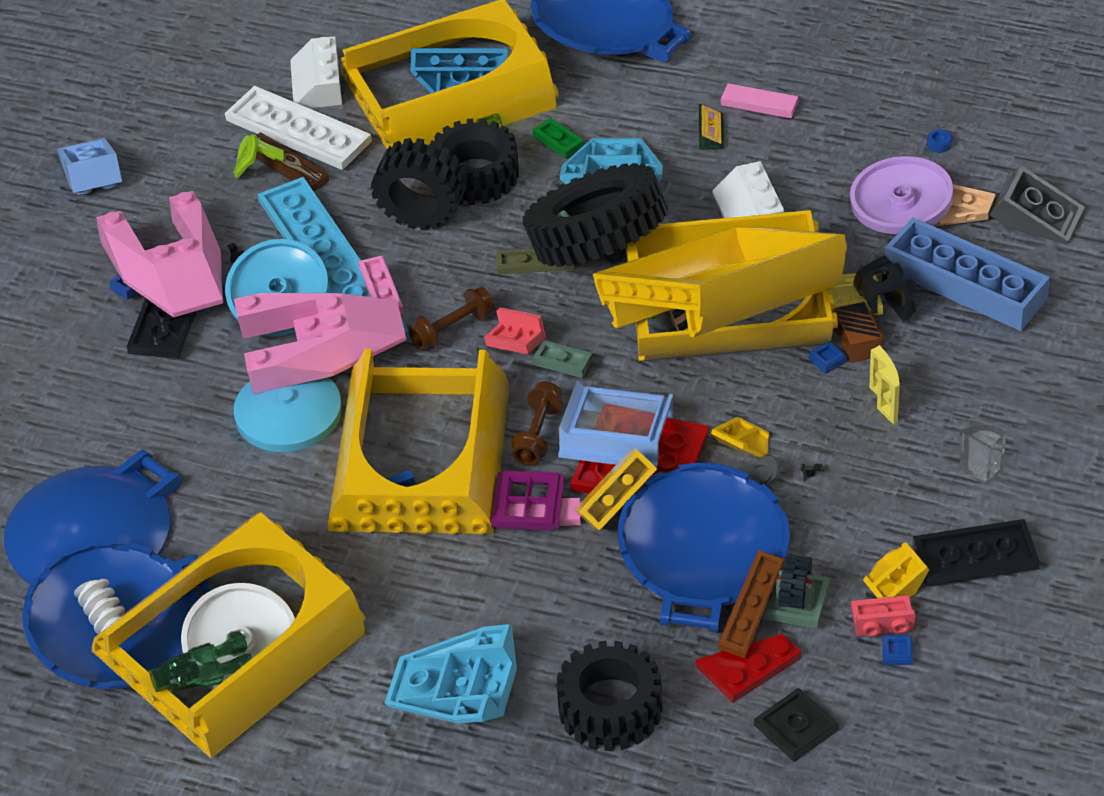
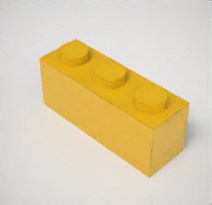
(615, 489)

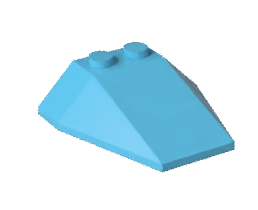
(607, 152)
(457, 678)

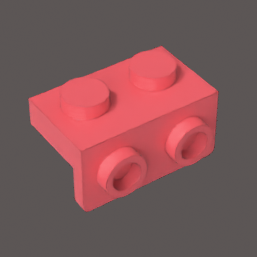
(516, 331)
(883, 616)

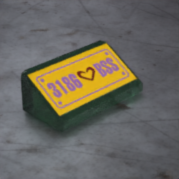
(710, 128)

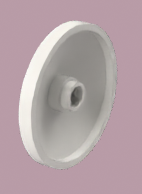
(232, 607)

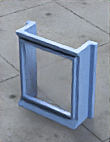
(609, 423)

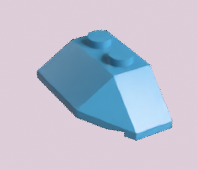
(453, 66)

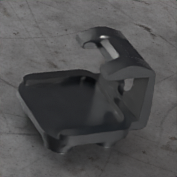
(891, 283)

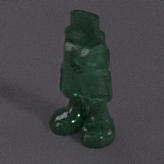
(199, 665)

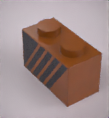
(858, 331)

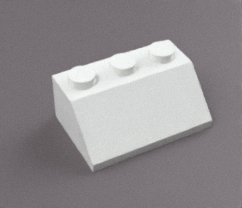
(316, 74)
(746, 192)

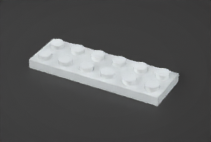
(298, 127)

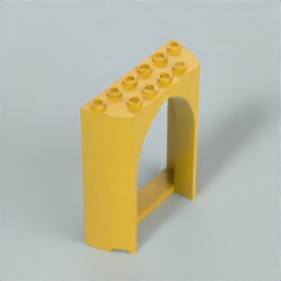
(513, 90)
(723, 276)
(804, 326)
(453, 500)
(320, 633)

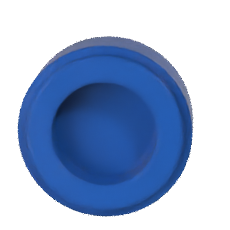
(939, 141)

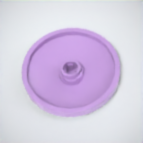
(898, 189)

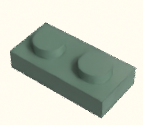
(562, 358)

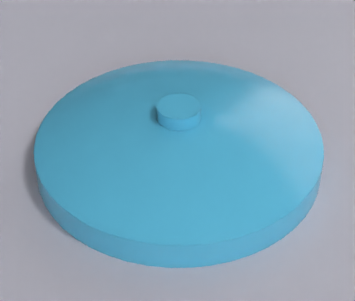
(276, 268)
(288, 416)

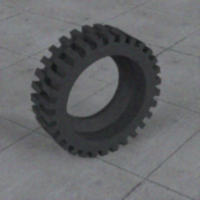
(603, 212)

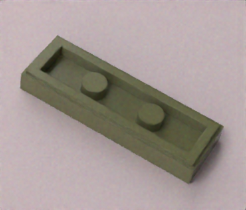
(524, 262)

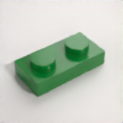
(558, 138)

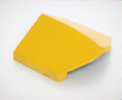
(743, 437)
(897, 573)

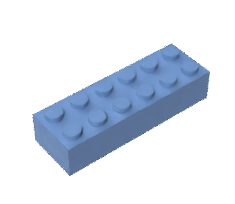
(968, 274)

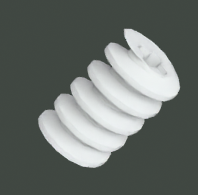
(99, 603)

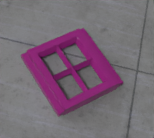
(552, 502)

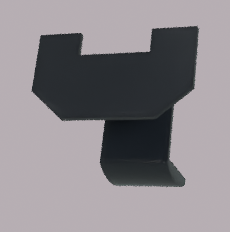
(234, 252)
(817, 467)

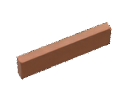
(751, 604)

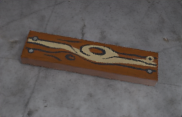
(293, 166)

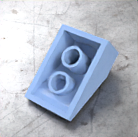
(90, 166)

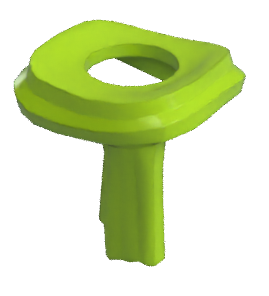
(247, 153)

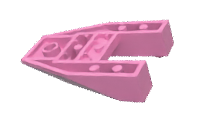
(174, 275)
(329, 333)

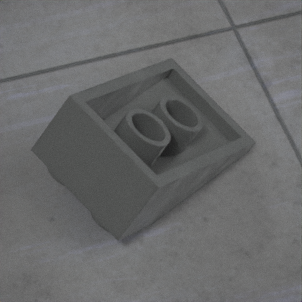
(1036, 207)

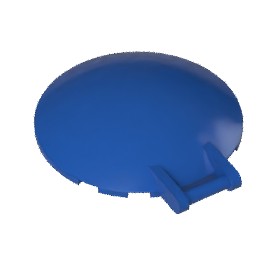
(611, 26)
(88, 508)
(697, 535)
(61, 630)

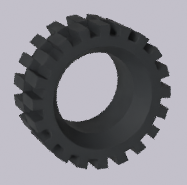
(487, 143)
(428, 166)
(609, 723)

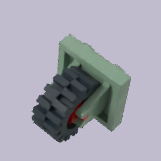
(798, 594)

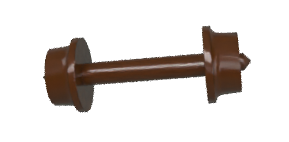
(425, 334)
(529, 446)

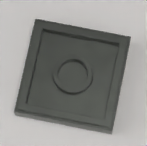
(796, 724)

